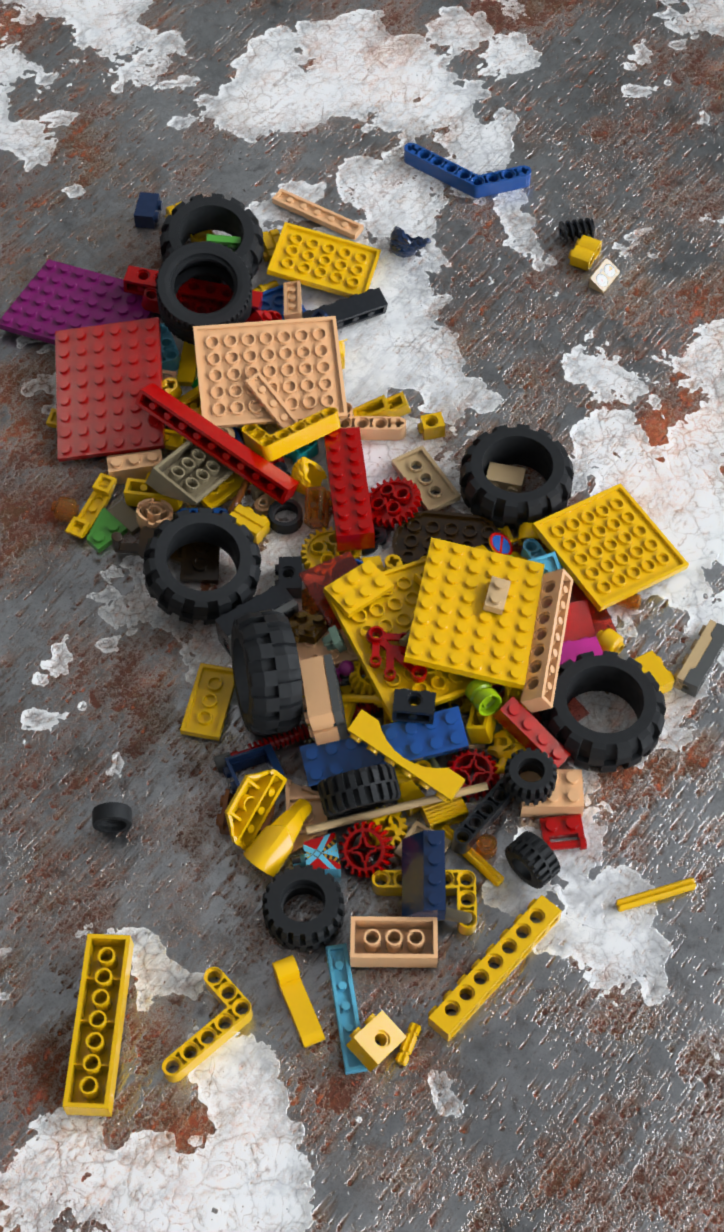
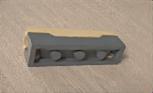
(701, 659)

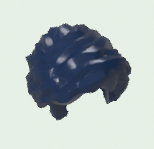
(404, 245)

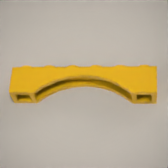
(441, 780)

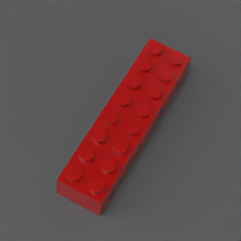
(349, 490)

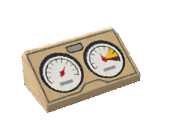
(603, 276)

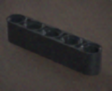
(479, 819)

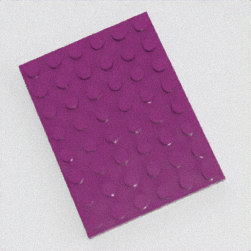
(70, 299)

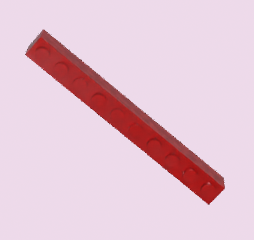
(217, 443)

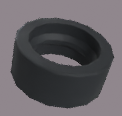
(285, 527)
(112, 817)

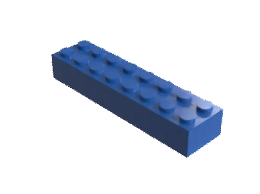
(408, 739)

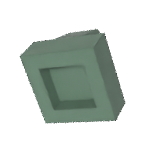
(334, 640)

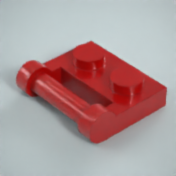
(563, 827)

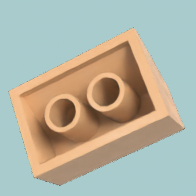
(133, 464)

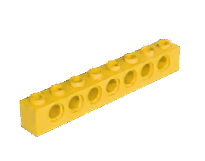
(448, 1025)

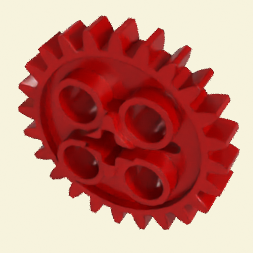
(394, 502)

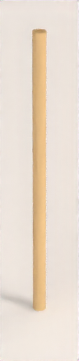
(390, 809)

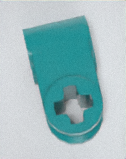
(308, 451)

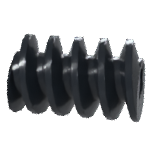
(575, 228)

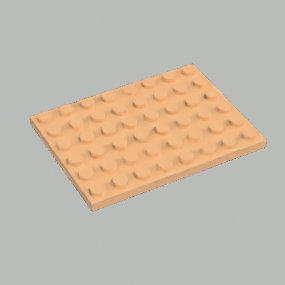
(293, 355)

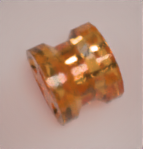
(486, 841)

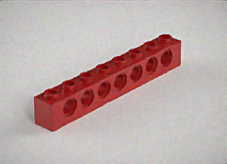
(203, 291)

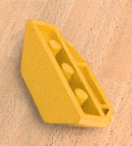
(252, 805)

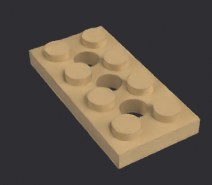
(430, 470)

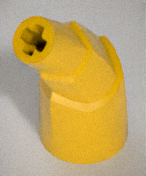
(276, 841)

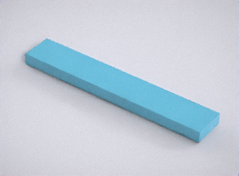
(344, 1003)

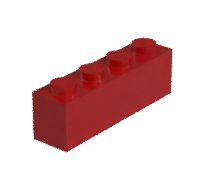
(530, 731)

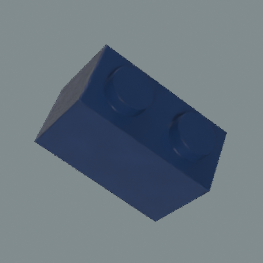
(147, 210)

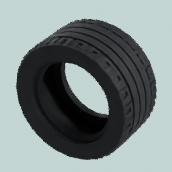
(198, 260)

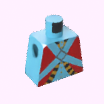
(320, 853)

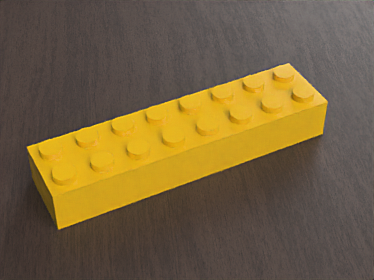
(98, 1025)

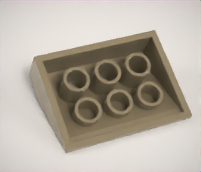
(188, 474)

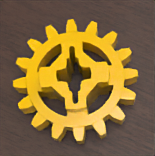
(394, 832)

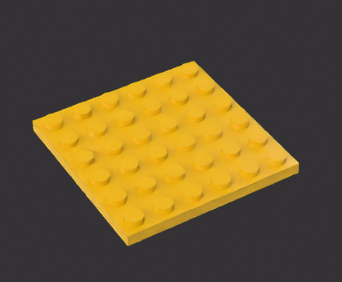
(610, 546)

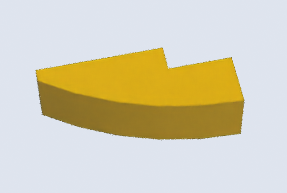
(392, 406)

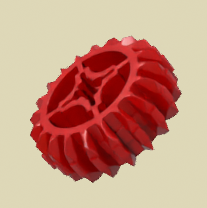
(480, 775)
(366, 841)

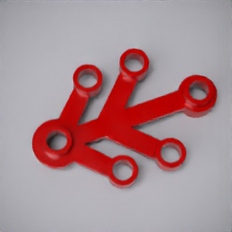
(392, 652)

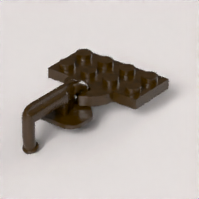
(197, 560)

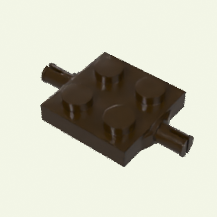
(308, 627)

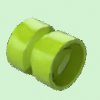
(483, 697)

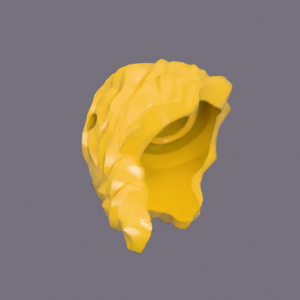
(307, 474)

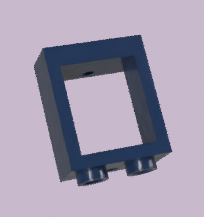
(249, 759)

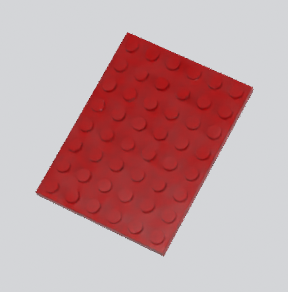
(98, 388)

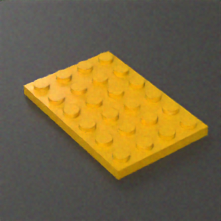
(323, 261)

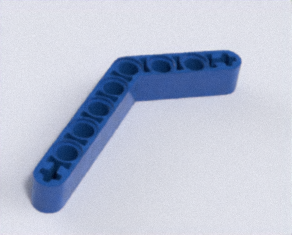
(463, 179)

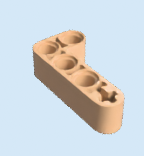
(375, 426)

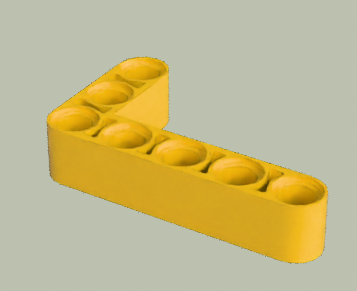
(291, 437)
(455, 888)
(212, 1028)

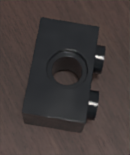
(290, 568)
(405, 712)

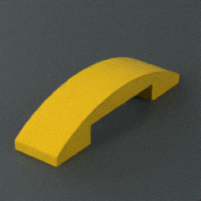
(100, 497)

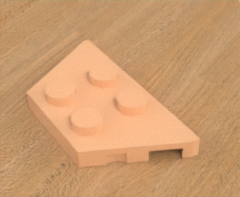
(295, 792)

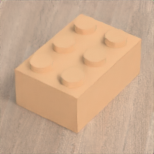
(565, 799)

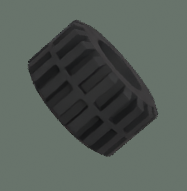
(530, 791)
(532, 859)

